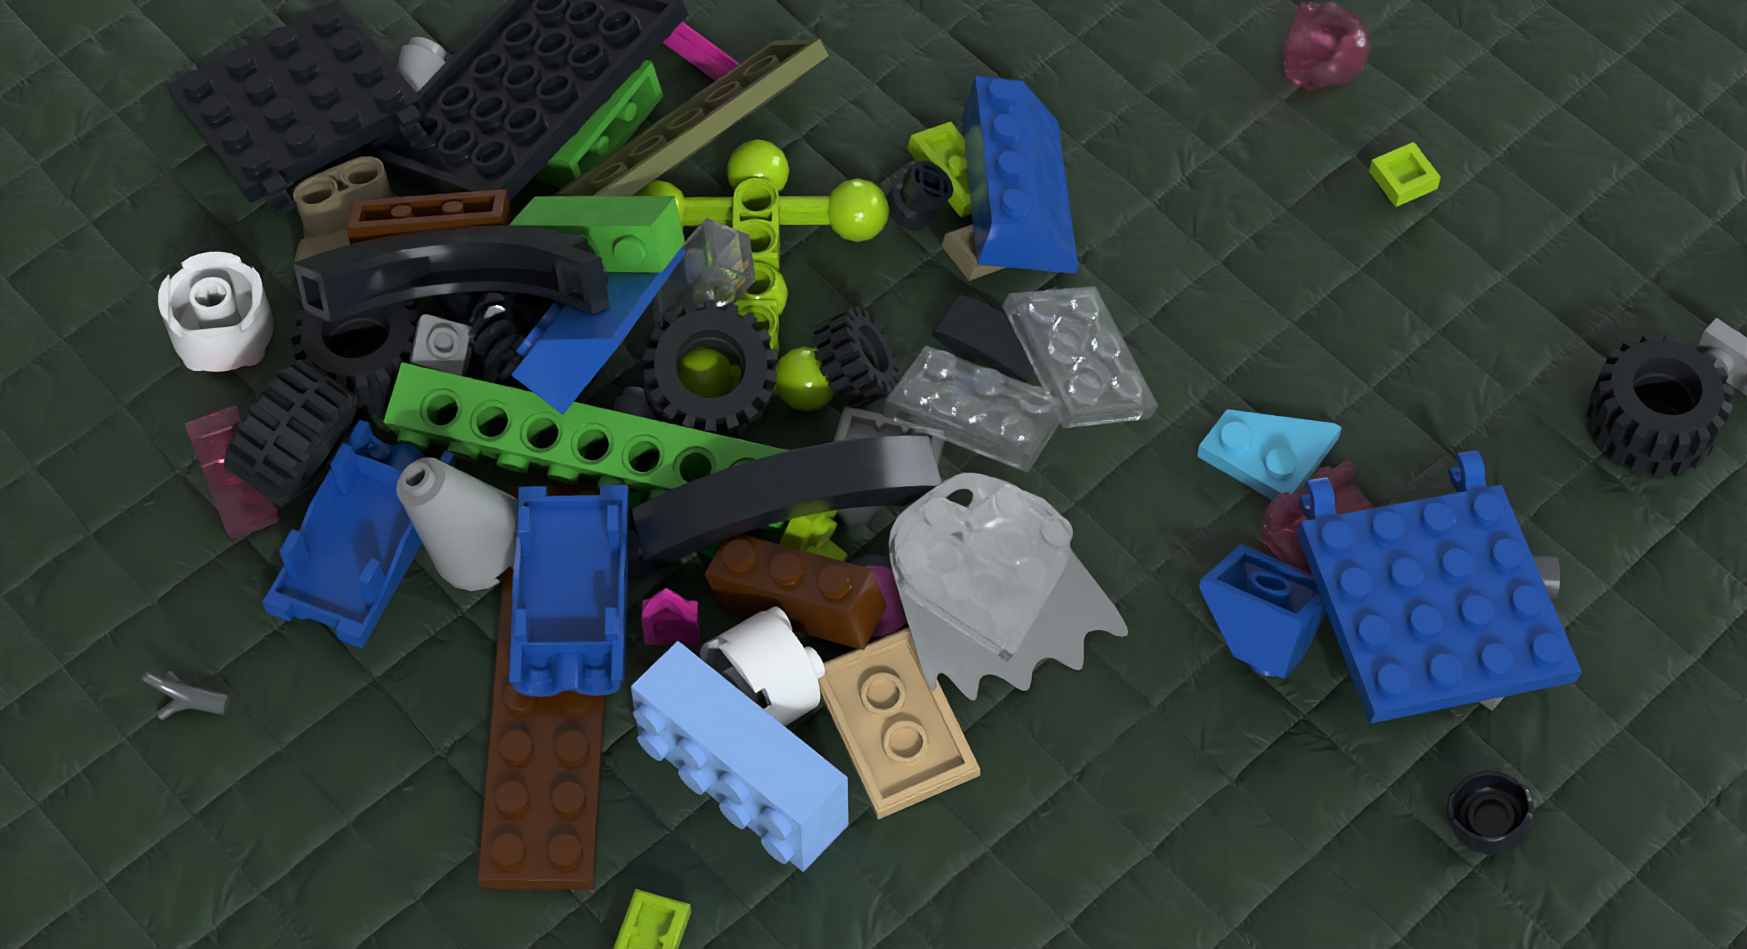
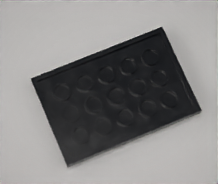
(524, 90)

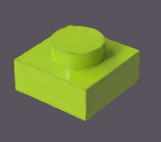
(1404, 174)

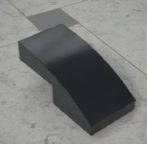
(983, 333)

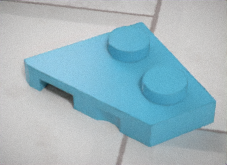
(1268, 450)

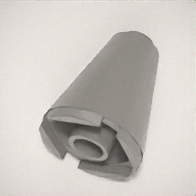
(460, 522)

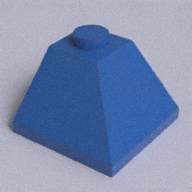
(1264, 609)

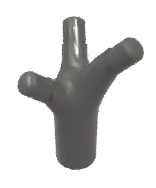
(186, 696)

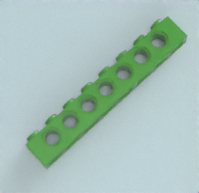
(424, 393)

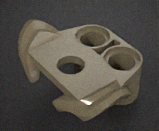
(327, 201)

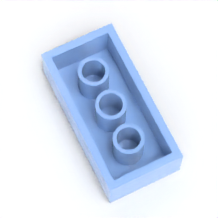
(740, 757)

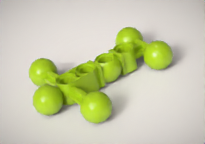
(757, 176)

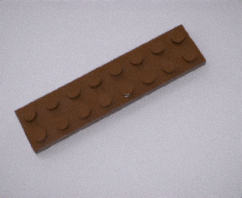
(540, 774)

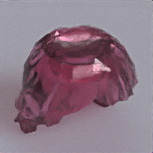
(1325, 46)

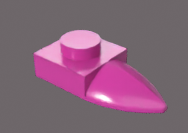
(670, 619)

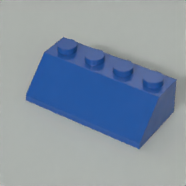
(1016, 179)
(574, 345)

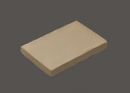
(895, 725)

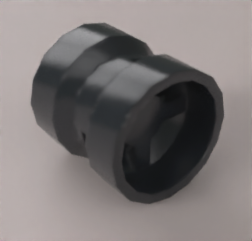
(925, 190)

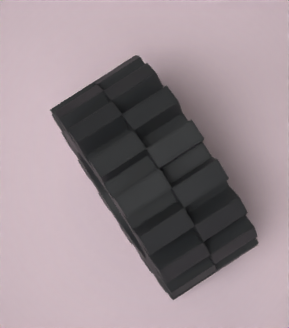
(856, 357)

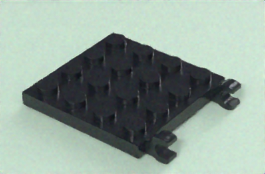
(297, 102)

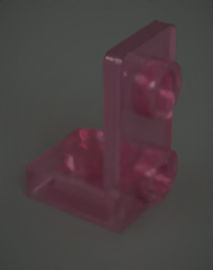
(238, 503)

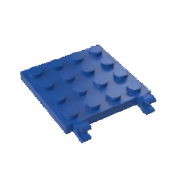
(1435, 597)

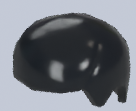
(1491, 812)

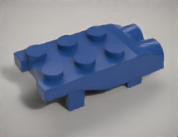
(350, 541)
(570, 592)

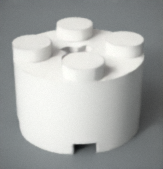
(216, 313)
(768, 664)

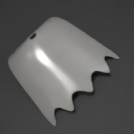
(1057, 632)

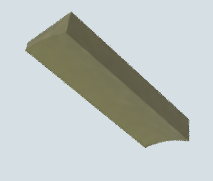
(699, 120)

